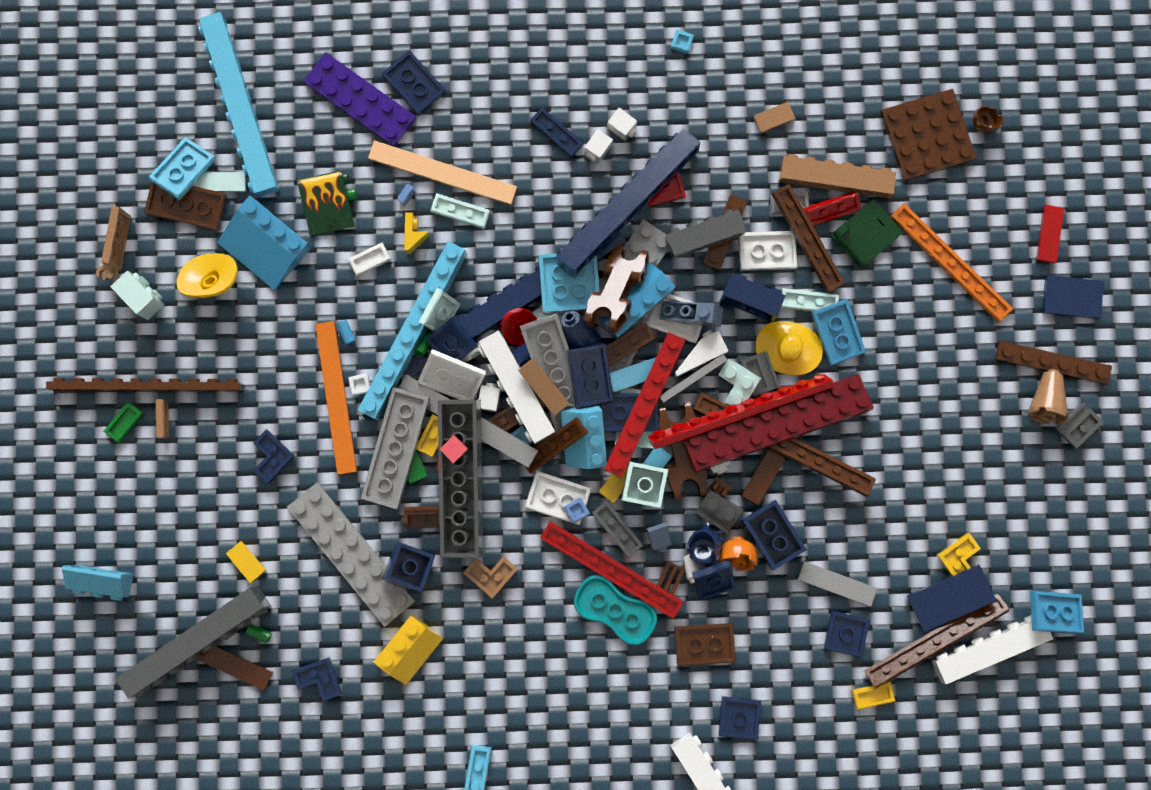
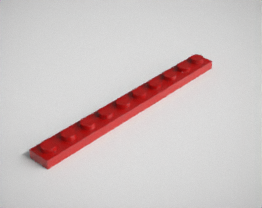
(737, 412)

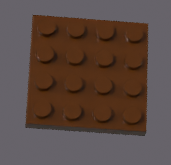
(928, 135)

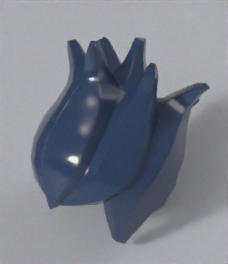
(704, 545)

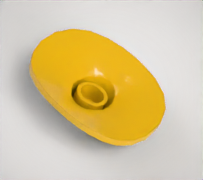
(207, 275)
(790, 347)

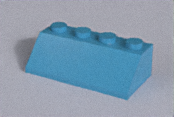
(643, 298)

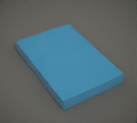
(838, 332)
(1056, 612)

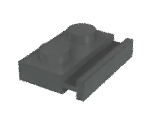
(762, 367)
(1080, 425)
(719, 511)

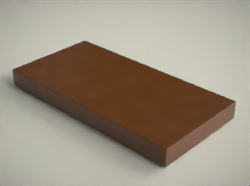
(196, 207)

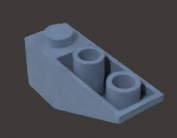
(692, 313)

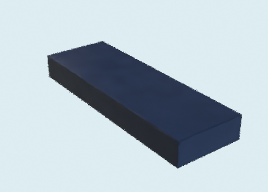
(556, 132)

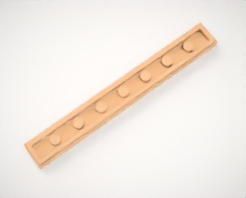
(442, 172)

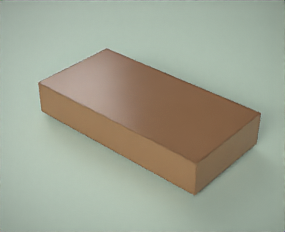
(774, 117)
(162, 419)

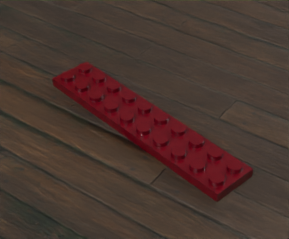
(779, 424)

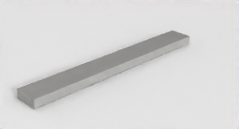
(491, 433)

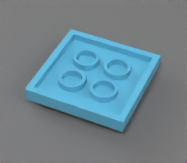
(563, 292)

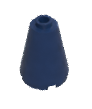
(577, 332)

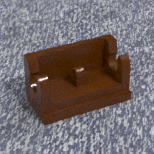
(421, 517)

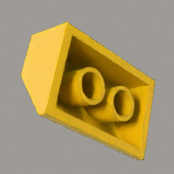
(408, 650)

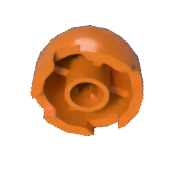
(740, 554)

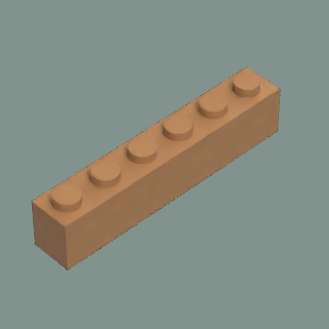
(836, 176)

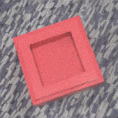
(453, 449)

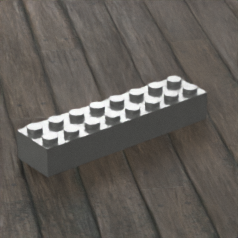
(461, 481)
(190, 644)

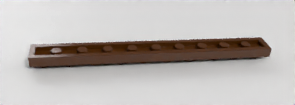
(615, 352)
(154, 384)
(805, 455)

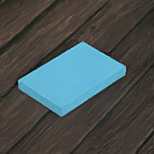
(182, 168)

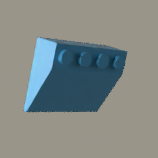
(263, 243)

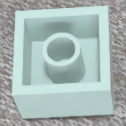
(138, 295)
(644, 485)

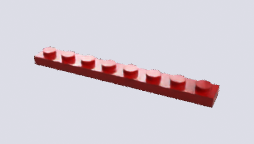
(644, 405)
(611, 569)

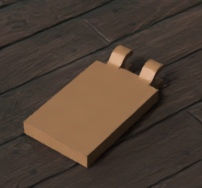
(114, 244)

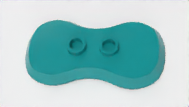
(628, 617)

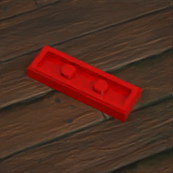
(833, 208)
(1050, 234)

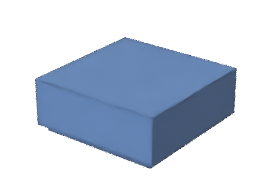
(406, 194)
(577, 510)

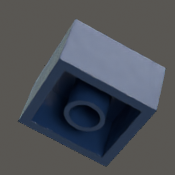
(408, 567)

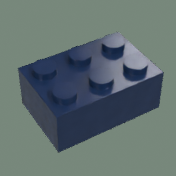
(752, 297)
(773, 535)

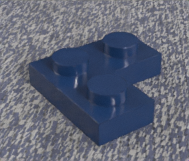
(276, 456)
(323, 674)

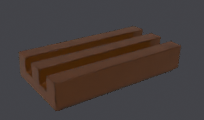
(675, 567)

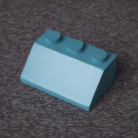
(590, 450)
(97, 581)

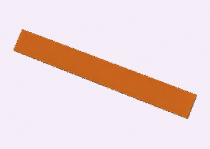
(951, 263)
(336, 398)

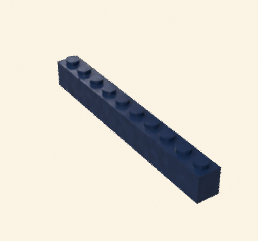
(627, 203)
(520, 295)

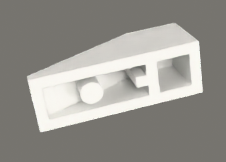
(706, 350)

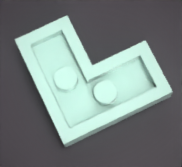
(742, 379)

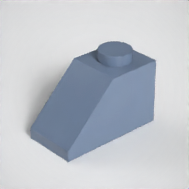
(659, 537)

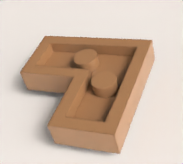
(490, 580)

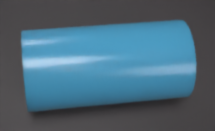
(346, 332)

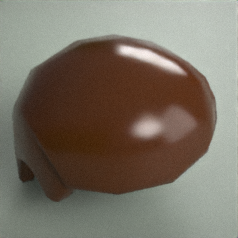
(987, 119)

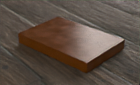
(704, 644)

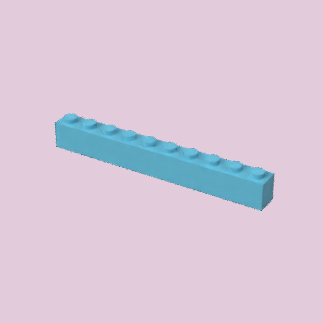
(239, 105)
(411, 333)

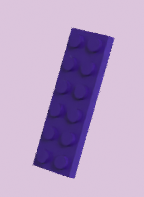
(359, 99)

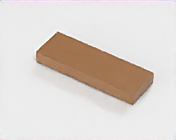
(543, 386)

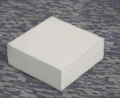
(359, 384)

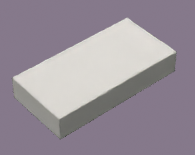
(369, 259)

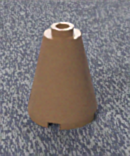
(1049, 399)

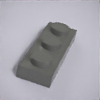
(617, 529)

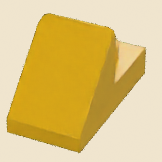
(412, 238)

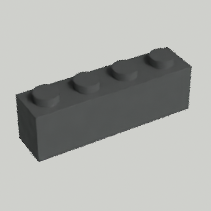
(705, 234)

